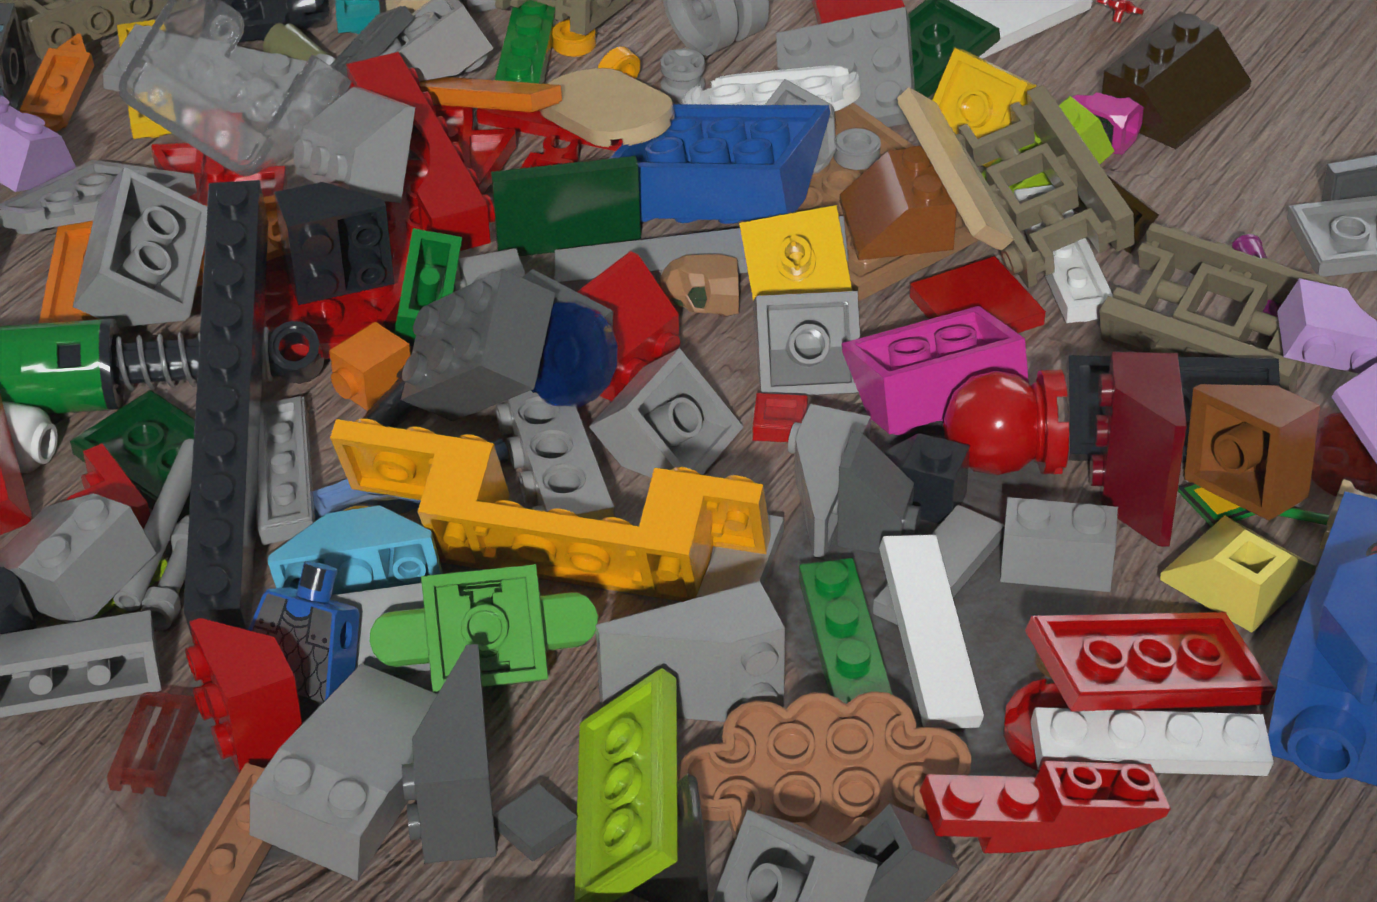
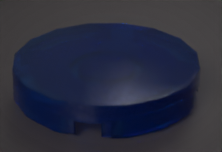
(576, 356)

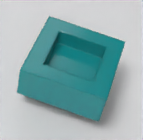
(355, 14)

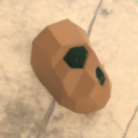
(703, 283)

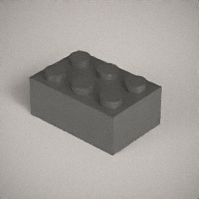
(477, 346)

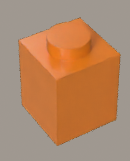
(367, 364)

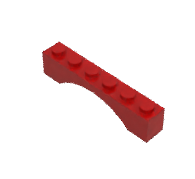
(450, 192)

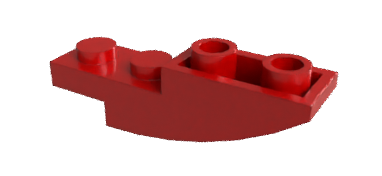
(1053, 810)

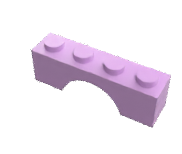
(1327, 328)

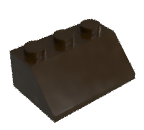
(1180, 78)

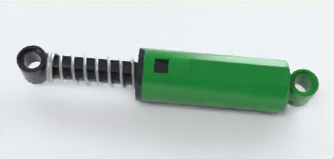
(86, 365)

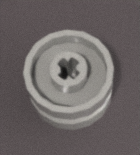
(715, 24)

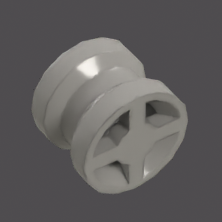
(681, 72)

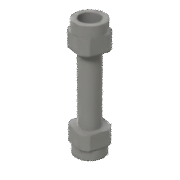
(164, 598)

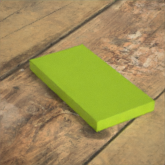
(627, 791)

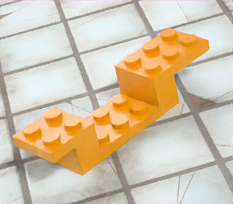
(479, 528)

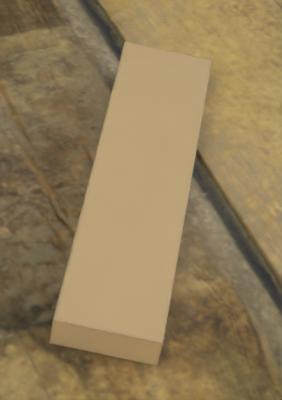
(954, 169)

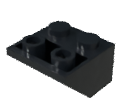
(333, 241)

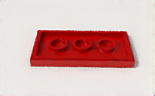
(1148, 661)

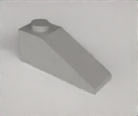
(818, 452)

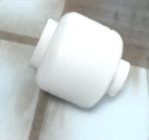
(31, 434)

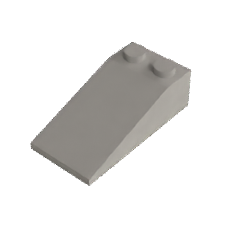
(340, 774)

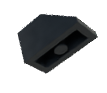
(937, 471)

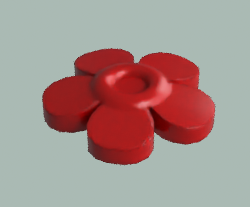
(1120, 7)

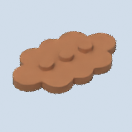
(821, 763)

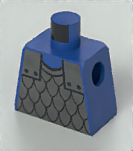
(311, 630)

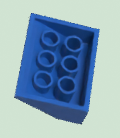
(729, 162)

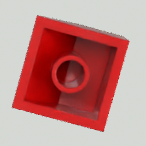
(642, 317)

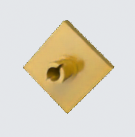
(979, 94)
(796, 253)

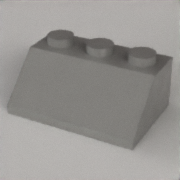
(358, 144)
(142, 254)

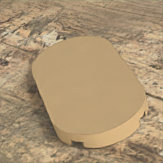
(610, 106)

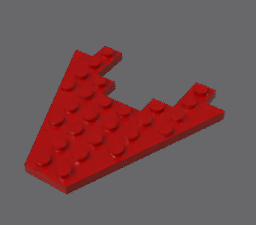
(348, 314)

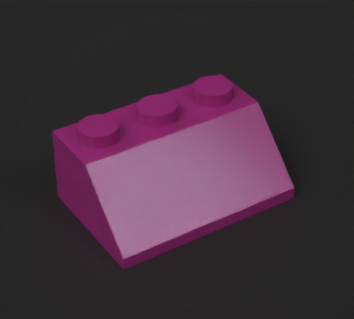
(914, 369)

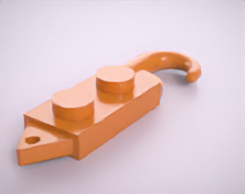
(59, 83)

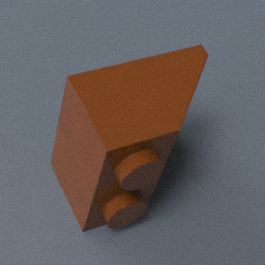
(899, 207)
(1252, 445)

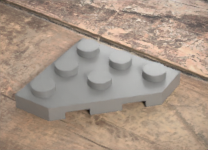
(871, 45)
(75, 195)

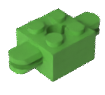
(486, 608)

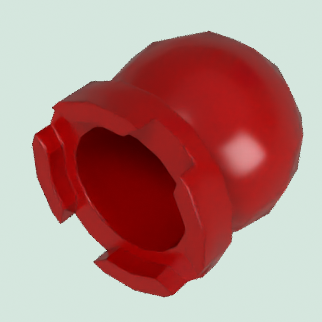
(1010, 422)

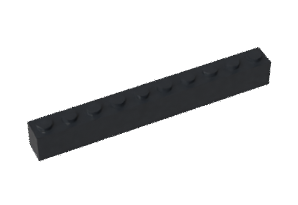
(228, 408)

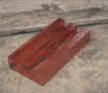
(144, 776)

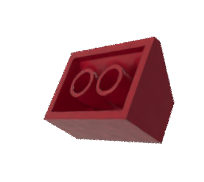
(1140, 441)

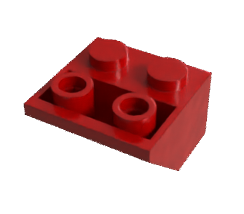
(244, 690)

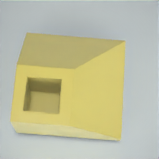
(1238, 573)

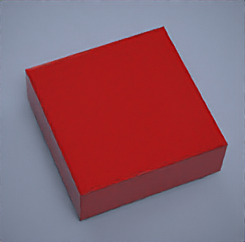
(776, 415)

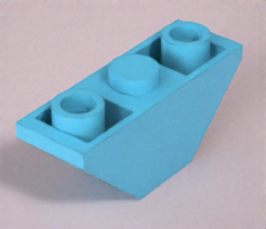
(366, 546)

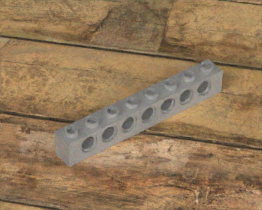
(544, 438)

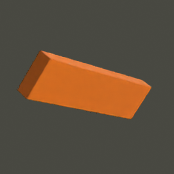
(492, 93)

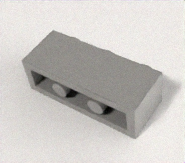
(78, 663)

